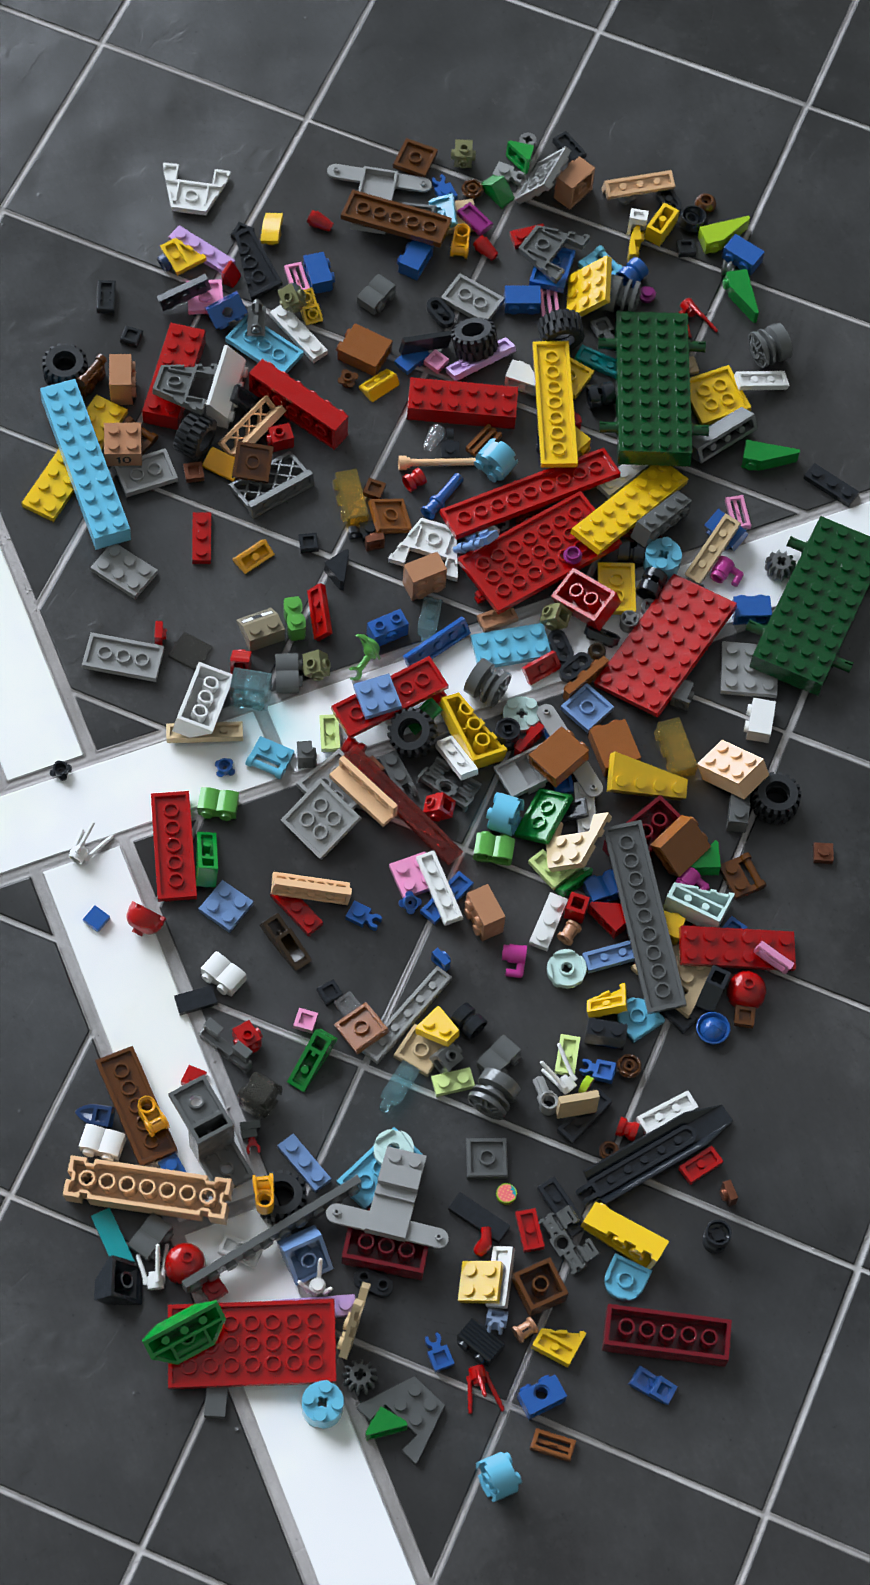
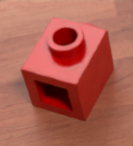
(280, 437)
(576, 907)

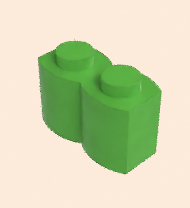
(294, 618)
(218, 803)
(494, 848)

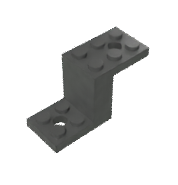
(210, 1131)

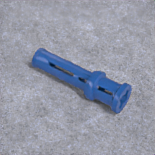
(437, 501)

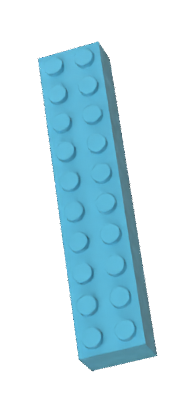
(85, 464)

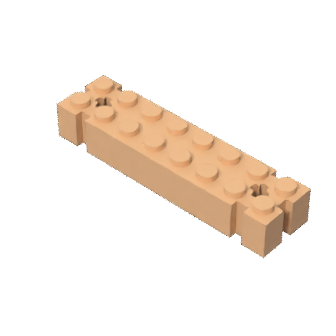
(148, 1190)

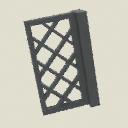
(279, 492)

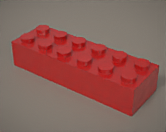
(181, 347)
(462, 403)
(301, 404)

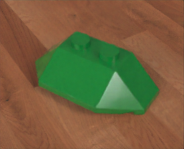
(185, 1333)

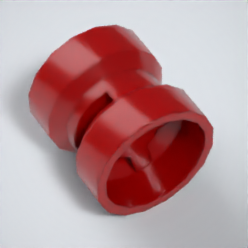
(415, 479)
(349, 743)
(627, 1129)

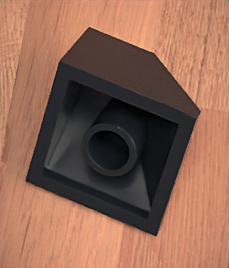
(119, 1282)

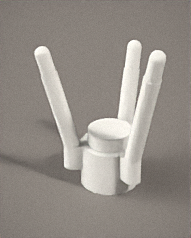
(79, 852)
(564, 1083)
(156, 1278)
(317, 1285)

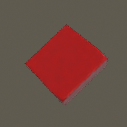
(230, 274)

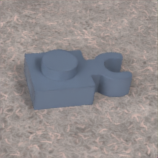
(496, 1320)

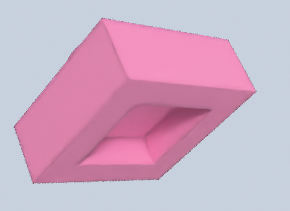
(436, 361)
(305, 1020)

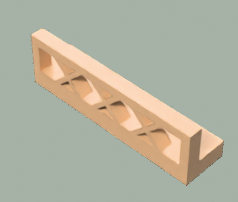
(638, 184)
(257, 430)
(364, 792)
(311, 888)

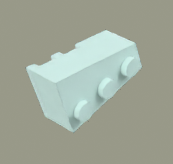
(698, 905)

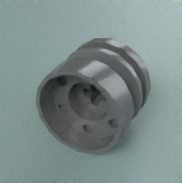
(623, 296)
(770, 345)
(486, 681)
(494, 1093)

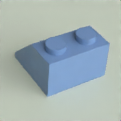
(302, 1253)

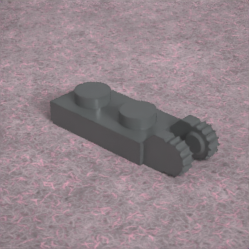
(397, 772)

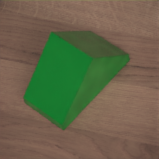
(520, 155)
(498, 190)
(709, 862)
(385, 1424)

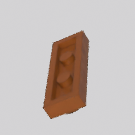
(585, 677)

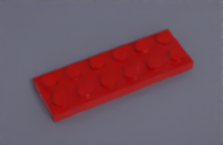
(412, 686)
(173, 846)
(732, 947)

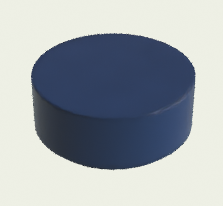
(164, 263)

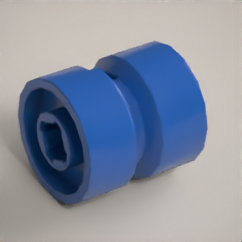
(634, 270)

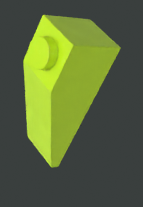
(717, 235)

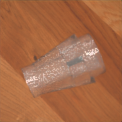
(434, 437)

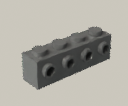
(723, 434)
(661, 518)

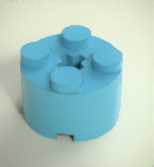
(495, 460)
(664, 555)
(505, 814)
(317, 1415)
(498, 1476)

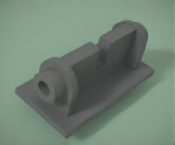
(256, 319)

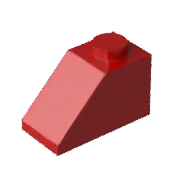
(240, 659)
(608, 916)

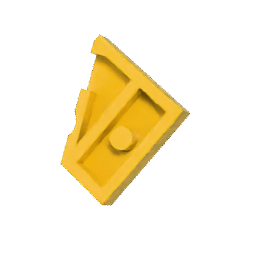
(181, 256)
(608, 1003)
(438, 1028)
(558, 1345)

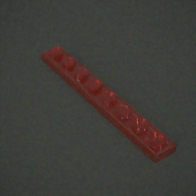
(406, 809)

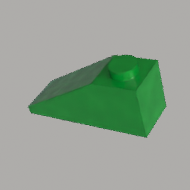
(741, 292)
(765, 456)
(206, 859)
(312, 1059)

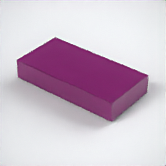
(474, 219)

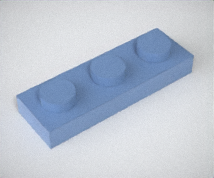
(608, 956)
(304, 1163)

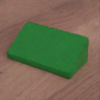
(574, 882)

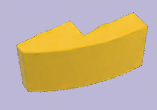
(271, 228)
(635, 242)
(311, 312)

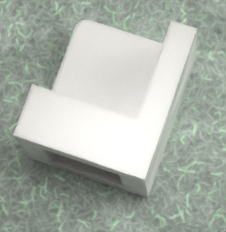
(637, 217)

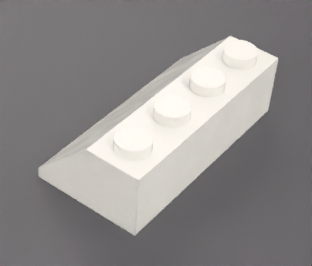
(229, 373)
(203, 701)

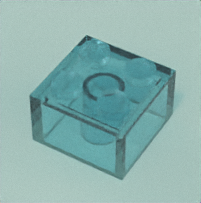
(250, 689)

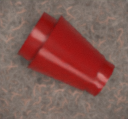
(319, 221)
(485, 247)

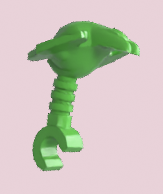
(371, 651)

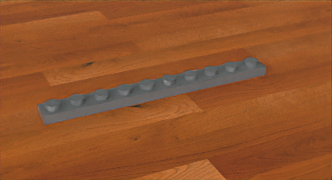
(266, 1238)

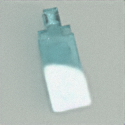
(429, 618)
(398, 1085)

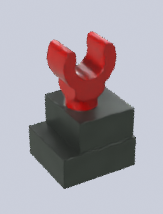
(249, 1131)

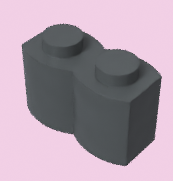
(376, 294)
(287, 673)
(500, 1055)
(152, 1232)

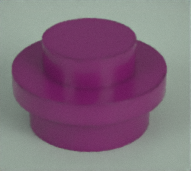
(647, 294)
(572, 555)

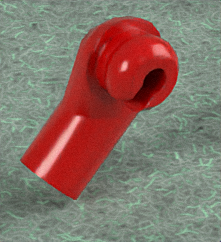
(484, 1243)

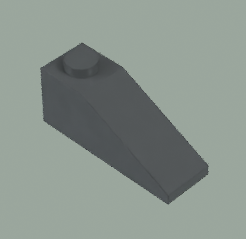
(738, 813)

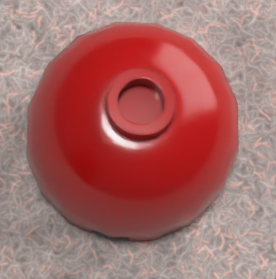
(144, 920)
(746, 989)
(183, 1262)

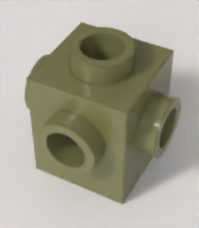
(463, 153)
(292, 298)
(555, 616)
(316, 665)

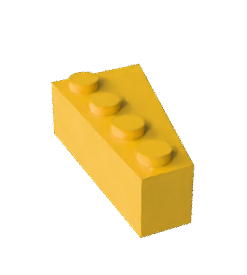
(471, 731)
(641, 779)
(624, 1235)

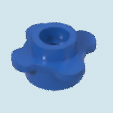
(224, 762)
(410, 907)

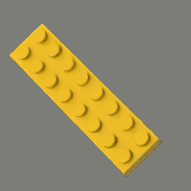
(554, 404)
(54, 486)
(628, 506)

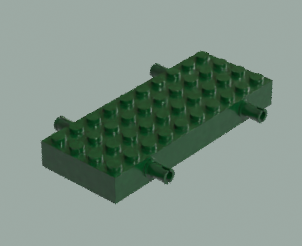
(653, 389)
(815, 608)

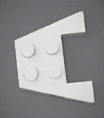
(190, 195)
(426, 539)

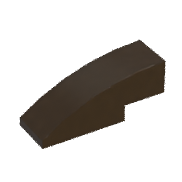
(285, 941)

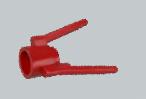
(691, 309)
(479, 1377)

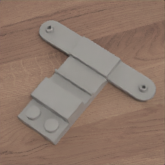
(378, 183)
(521, 777)
(393, 1203)

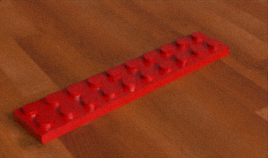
(529, 494)

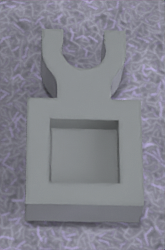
(509, 172)

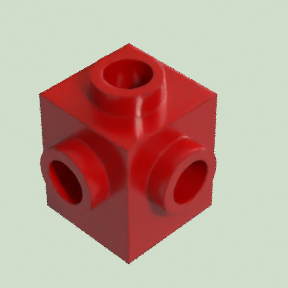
(439, 806)
(248, 1036)

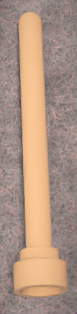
(405, 462)

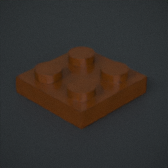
(415, 158)
(252, 462)

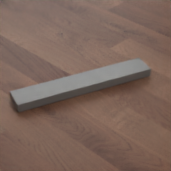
(409, 1013)

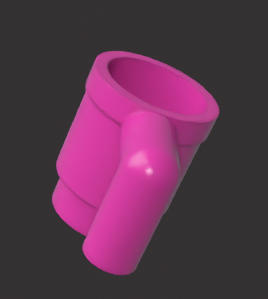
(723, 568)
(692, 877)
(515, 954)

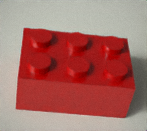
(587, 599)

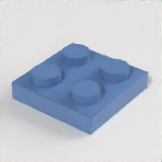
(377, 696)
(587, 707)
(226, 906)

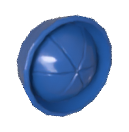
(713, 1028)

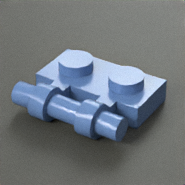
(475, 542)

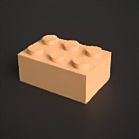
(733, 769)

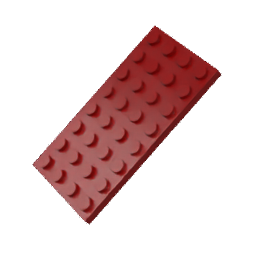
(530, 555)
(665, 645)
(264, 1346)

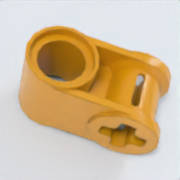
(460, 243)
(154, 1118)
(264, 1190)

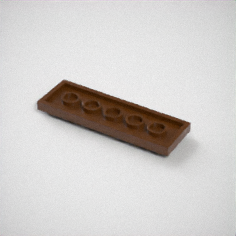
(396, 218)
(126, 1085)

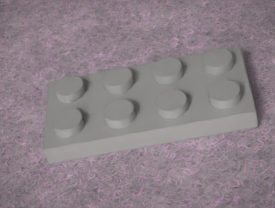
(123, 657)

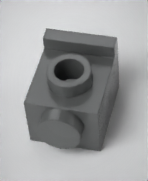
(683, 695)
(306, 754)
(442, 1060)

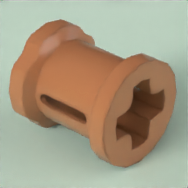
(569, 932)
(532, 1329)

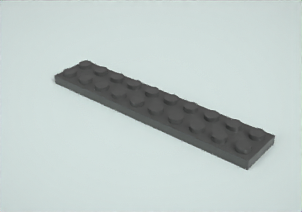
(644, 917)

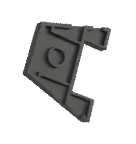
(543, 246)
(176, 381)
(415, 1405)

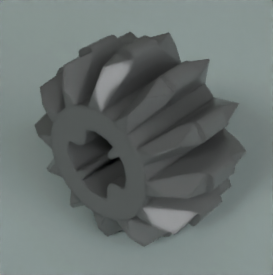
(780, 565)
(367, 1378)

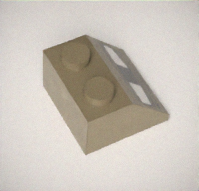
(261, 629)

